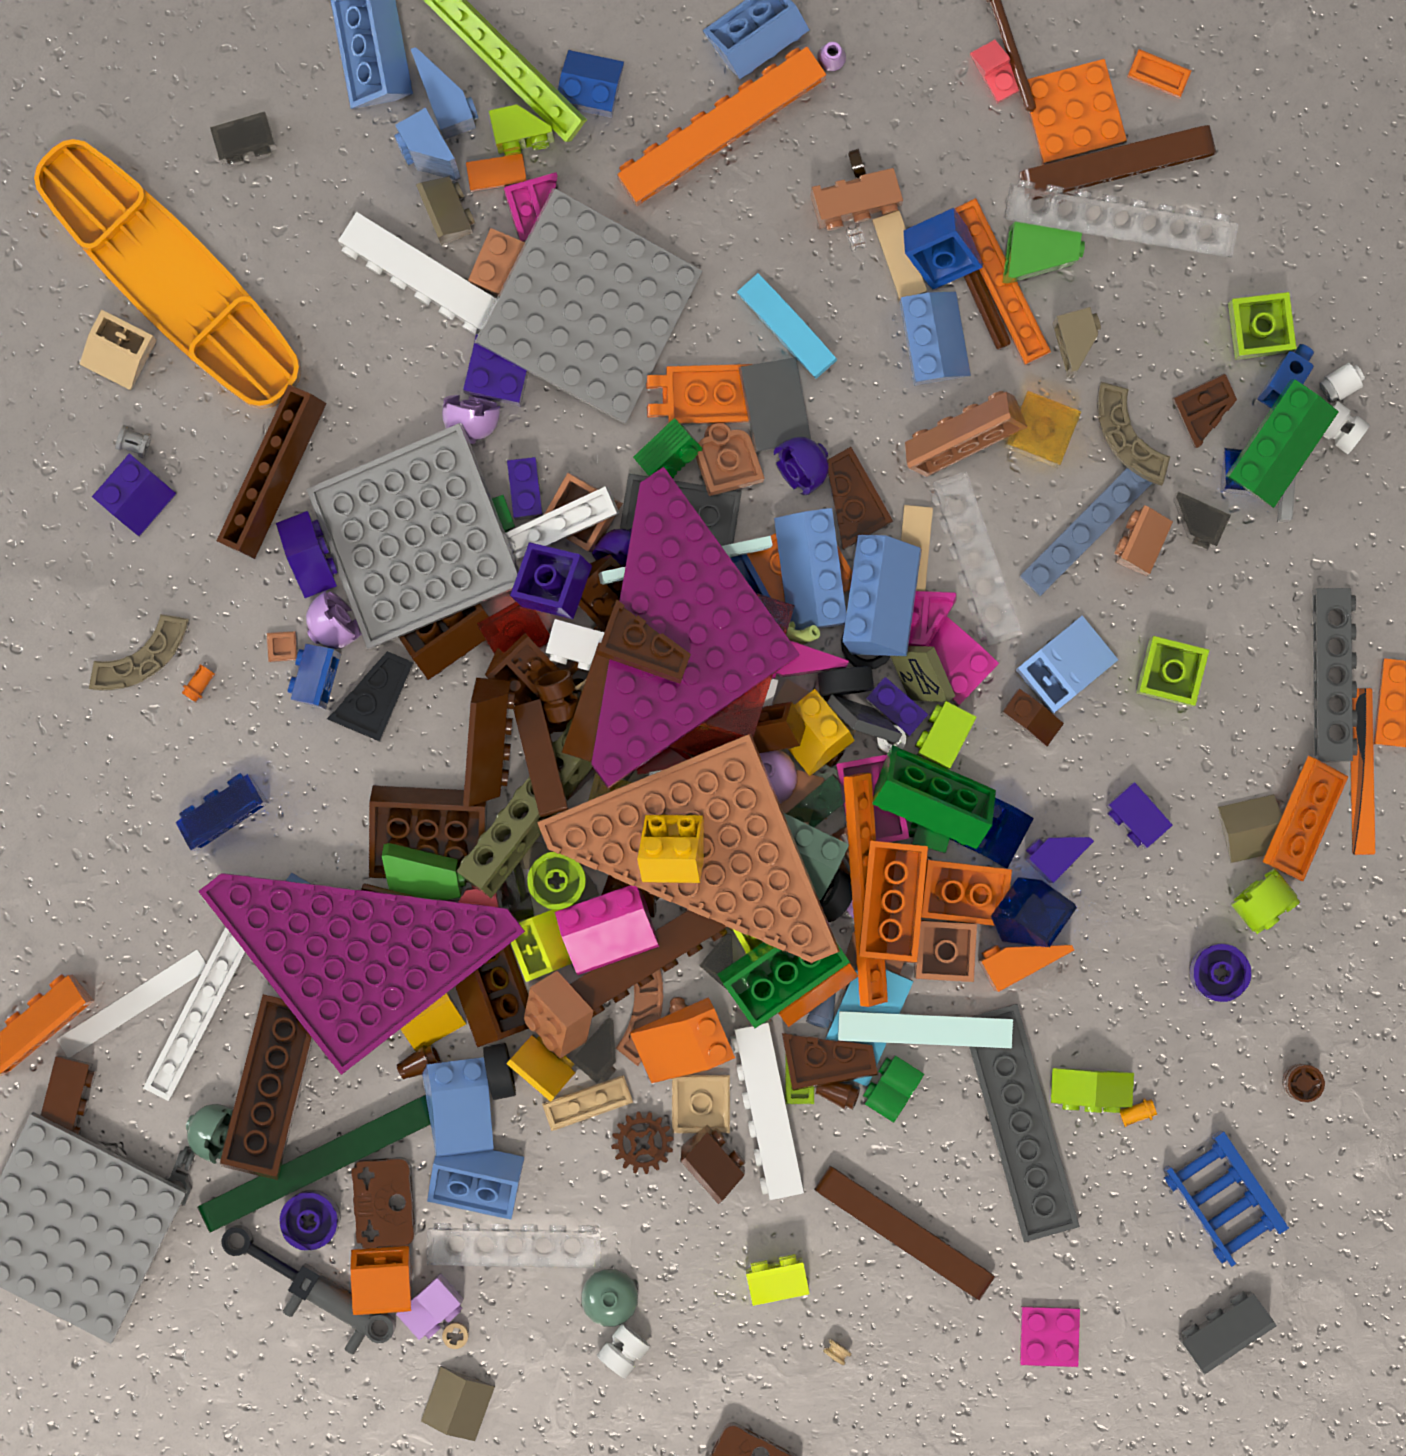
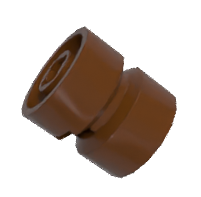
(559, 695)
(1303, 1082)

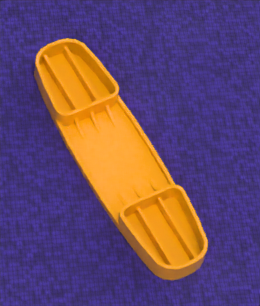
(167, 273)

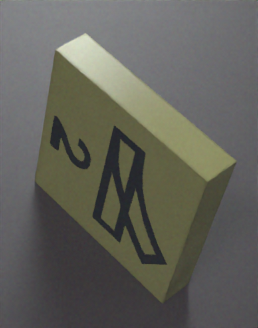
(923, 675)

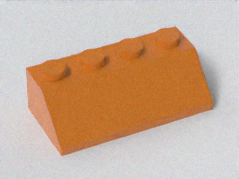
(893, 901)
(41, 1020)

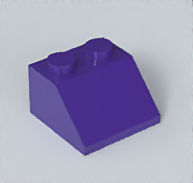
(134, 495)
(1055, 855)

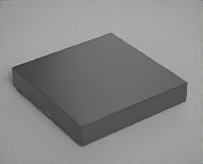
(864, 719)

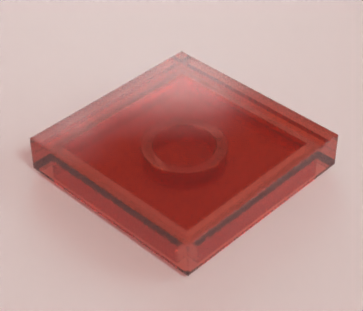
(510, 624)

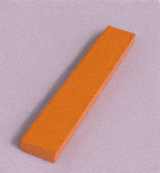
(1006, 297)

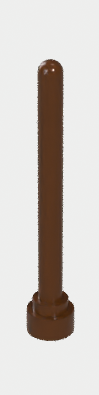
(1011, 50)

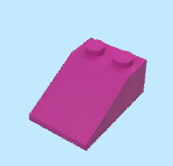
(962, 659)
(810, 662)

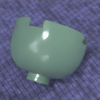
(208, 1131)
(609, 1297)

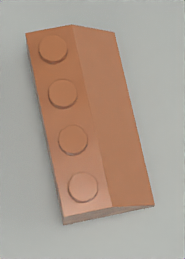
(964, 434)

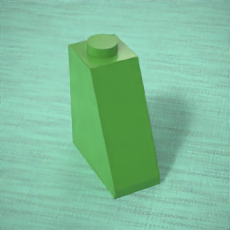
(1039, 250)
(421, 873)

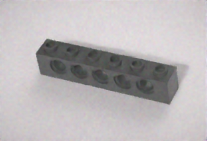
(1323, 688)

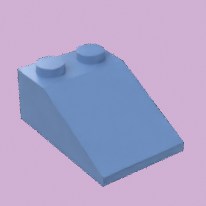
(451, 108)
(458, 1106)

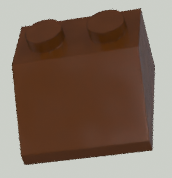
(712, 1163)

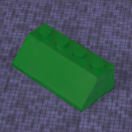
(1282, 443)
(934, 797)
(773, 979)

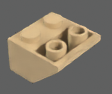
(117, 350)

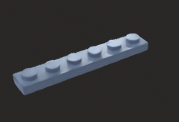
(1084, 531)

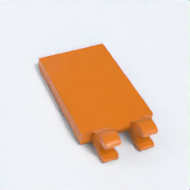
(700, 394)

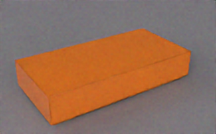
(1159, 73)
(496, 172)

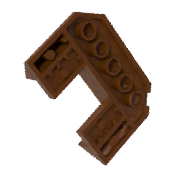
(526, 661)

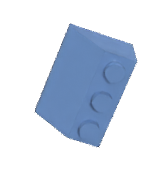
(755, 33)
(934, 337)
(477, 1182)

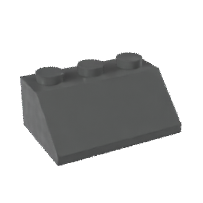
(1226, 1331)

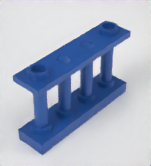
(1236, 1173)

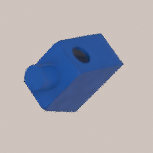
(1292, 366)

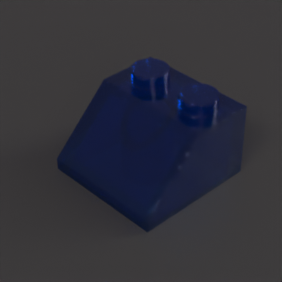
(1005, 834)
(1032, 913)

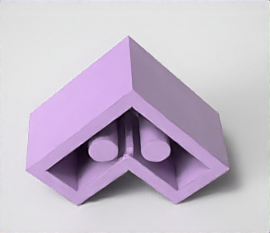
(431, 1306)

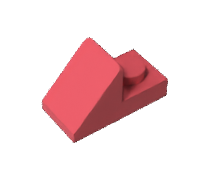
(995, 70)

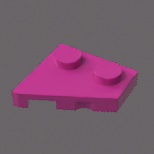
(527, 201)
(928, 615)

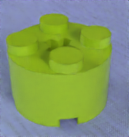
(546, 893)
(1265, 901)

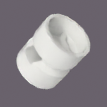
(1356, 426)
(623, 1351)

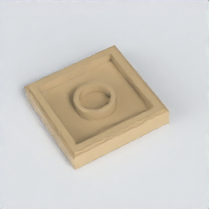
(700, 1102)

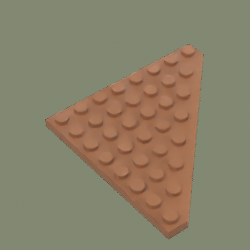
(750, 863)

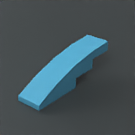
(787, 326)

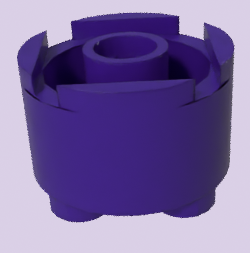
(1229, 986)
(293, 1223)

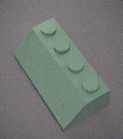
(819, 853)

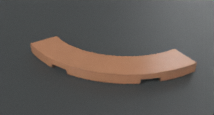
(646, 1009)

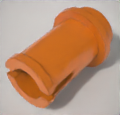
(198, 683)

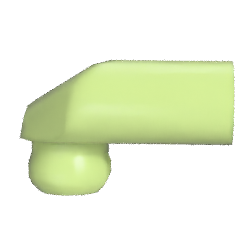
(802, 636)

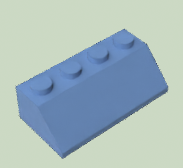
(371, 51)
(425, 147)
(811, 568)
(881, 596)

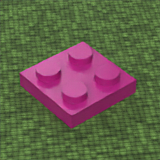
(1049, 1336)

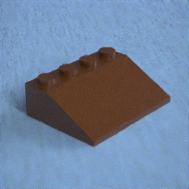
(423, 821)

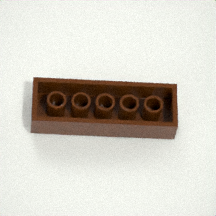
(267, 1091)

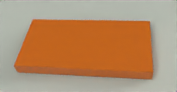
(1305, 818)

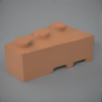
(856, 199)

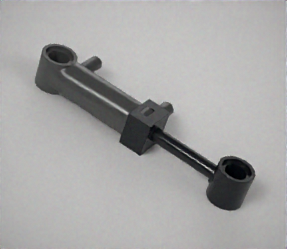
(313, 1286)

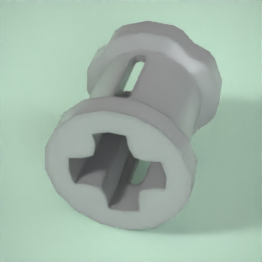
(133, 441)

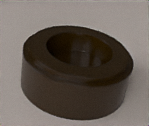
(857, 163)

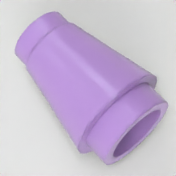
(829, 62)

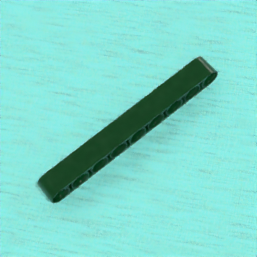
(316, 1164)

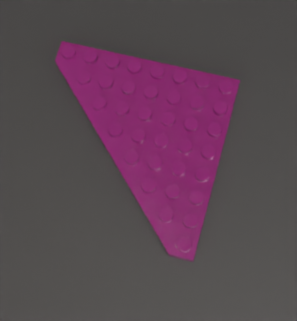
(701, 601)
(353, 958)

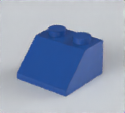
(591, 82)
(942, 249)

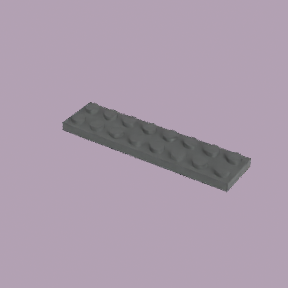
(1024, 1133)

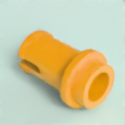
(1138, 1112)

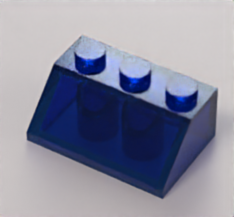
(220, 811)

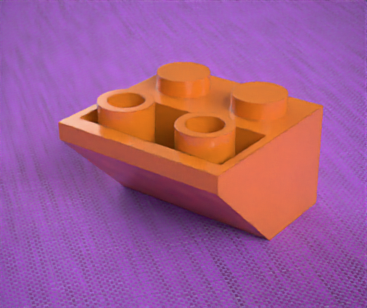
(381, 1280)

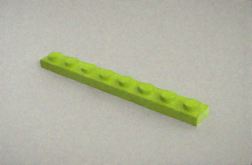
(511, 66)

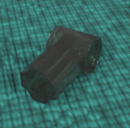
(516, 896)

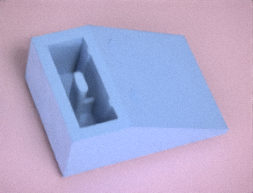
(1067, 664)

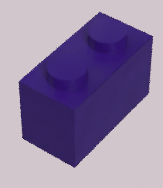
(525, 488)
(896, 706)
(1138, 815)

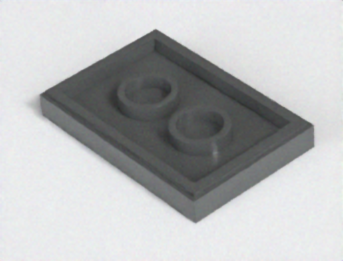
(774, 403)

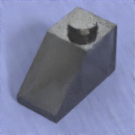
(1201, 521)
(598, 1053)

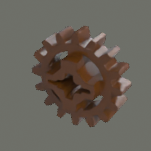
(653, 1150)

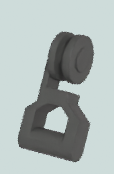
(183, 1158)

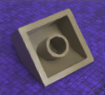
(445, 209)
(1075, 336)

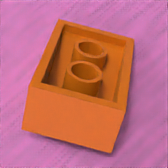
(963, 891)
(1011, 964)
(682, 1042)

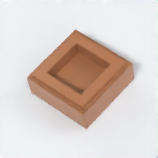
(282, 646)

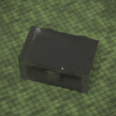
(243, 139)

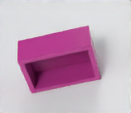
(888, 825)

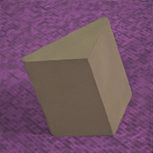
(1249, 826)
(457, 1404)

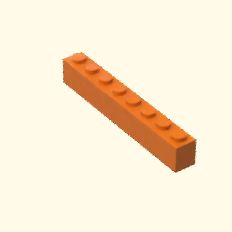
(721, 126)

